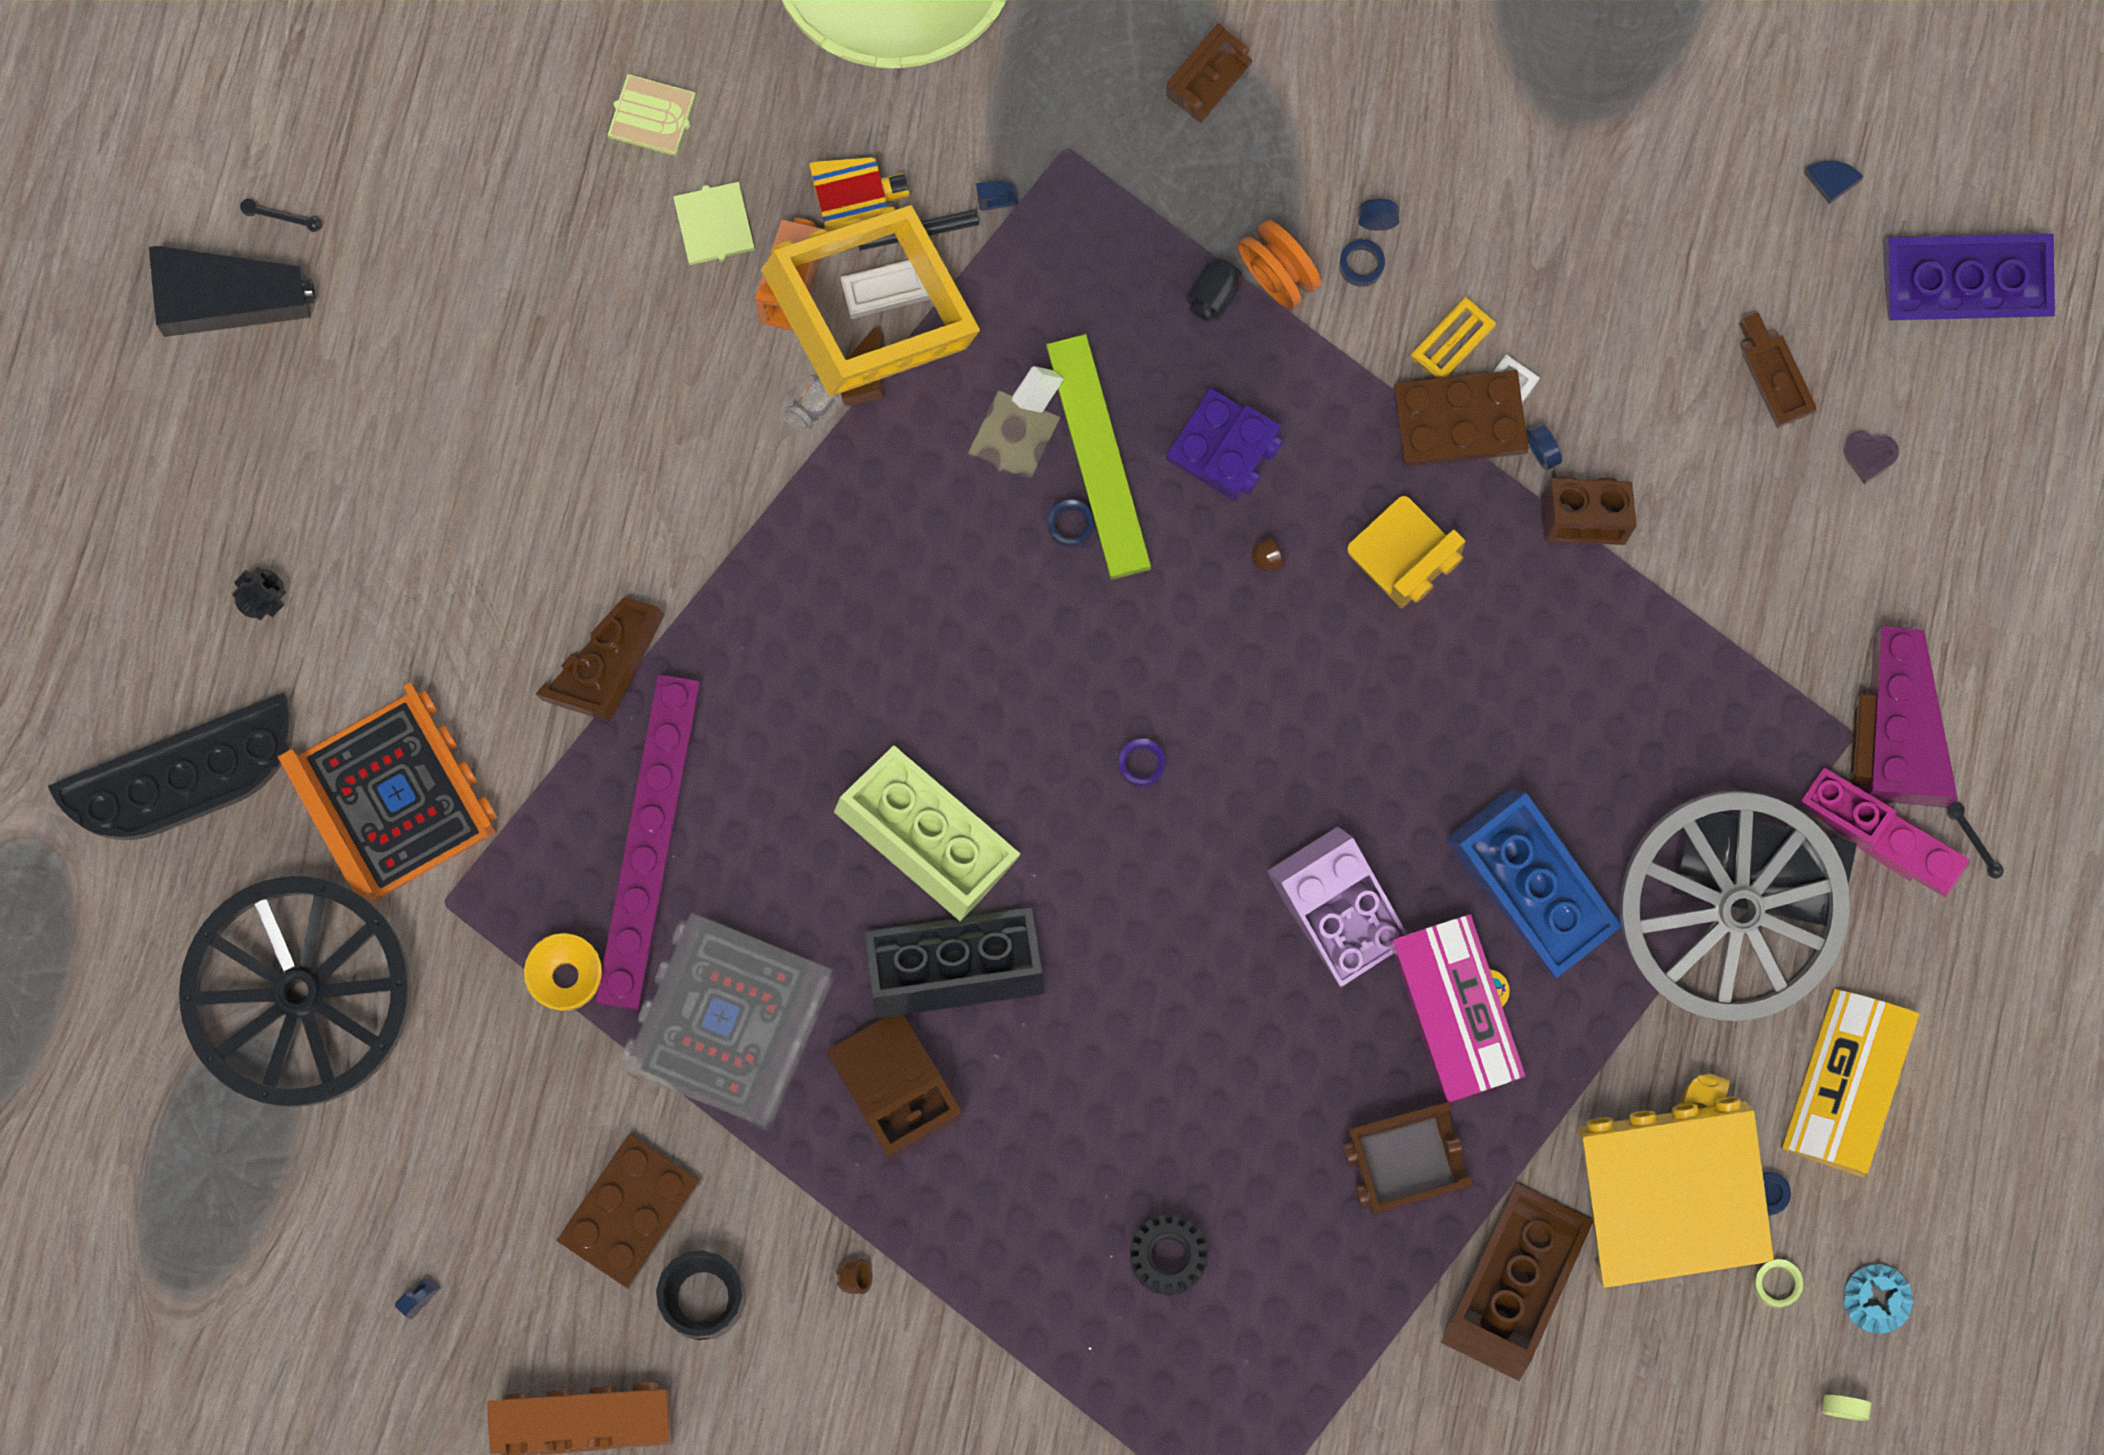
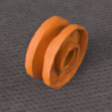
(1279, 264)

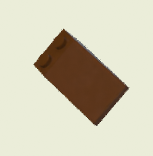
(1517, 1282)

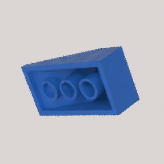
(1534, 881)

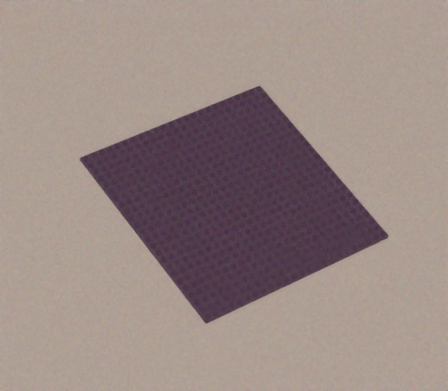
(1184, 1016)

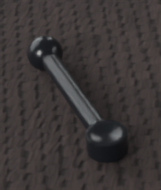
(250, 208)
(1956, 812)

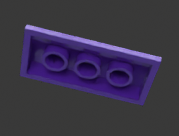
(1969, 277)

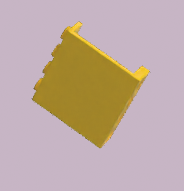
(1676, 1192)

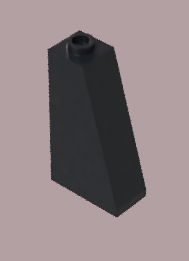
(224, 292)

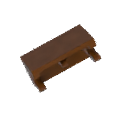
(1208, 73)

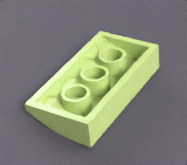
(926, 832)

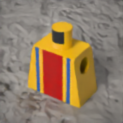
(853, 190)

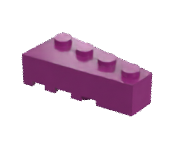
(1909, 734)

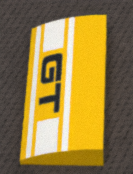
(1850, 1082)

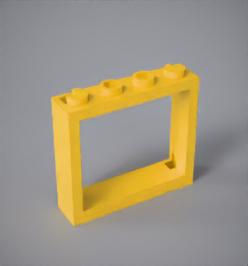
(814, 335)

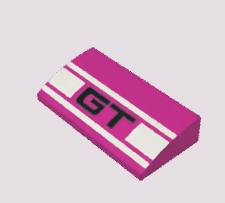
(1457, 1008)

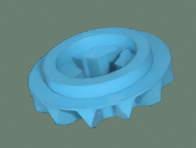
(1873, 1318)

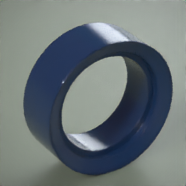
(1356, 280)
(1544, 446)
(1070, 505)

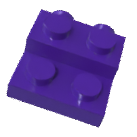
(1226, 445)

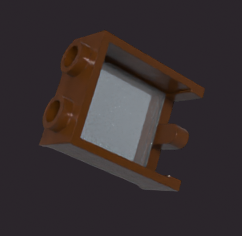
(1407, 1160)

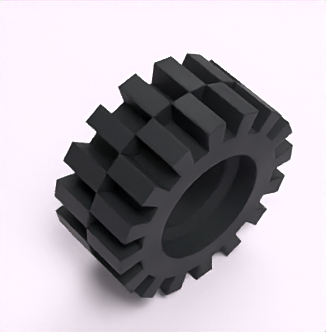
(1168, 1228)

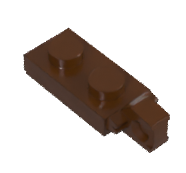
(1775, 372)

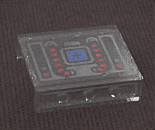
(728, 1020)

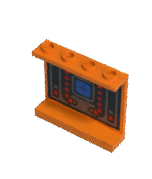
(390, 796)

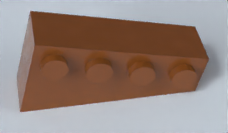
(580, 1422)

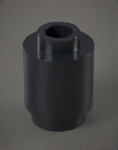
(1214, 290)

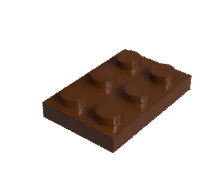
(1460, 418)
(628, 1211)

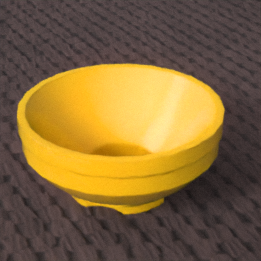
(550, 955)

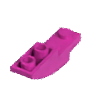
(1884, 834)

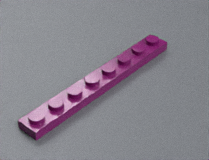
(648, 843)

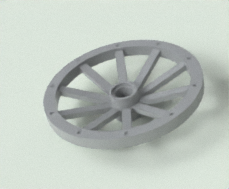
(1827, 947)

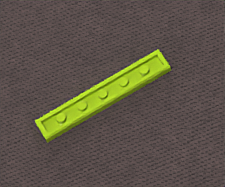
(1098, 457)

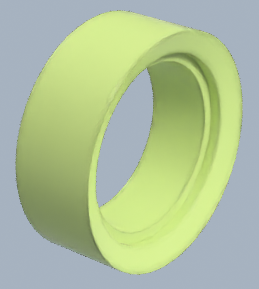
(1792, 1270)
(1846, 1407)

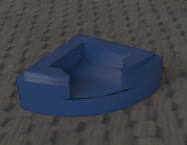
(1833, 178)
(996, 195)
(412, 1302)

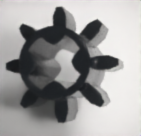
(259, 593)

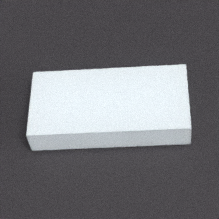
(882, 289)

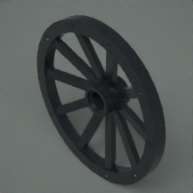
(209, 936)

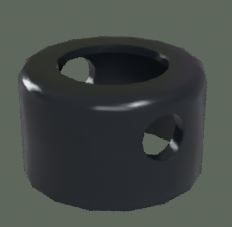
(676, 1274)

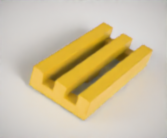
(1430, 365)

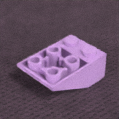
(1338, 904)

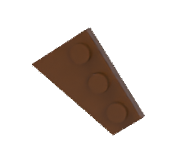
(605, 666)

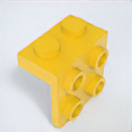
(1406, 551)

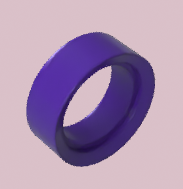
(1141, 744)

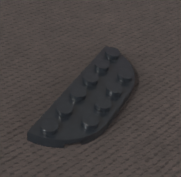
(180, 775)

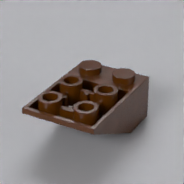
(895, 1085)

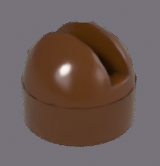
(1267, 555)
(855, 1276)

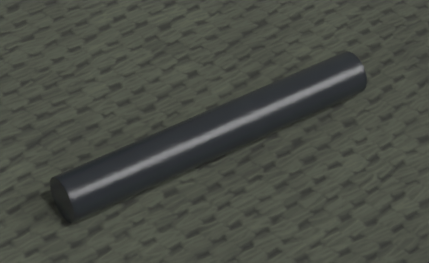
(933, 227)

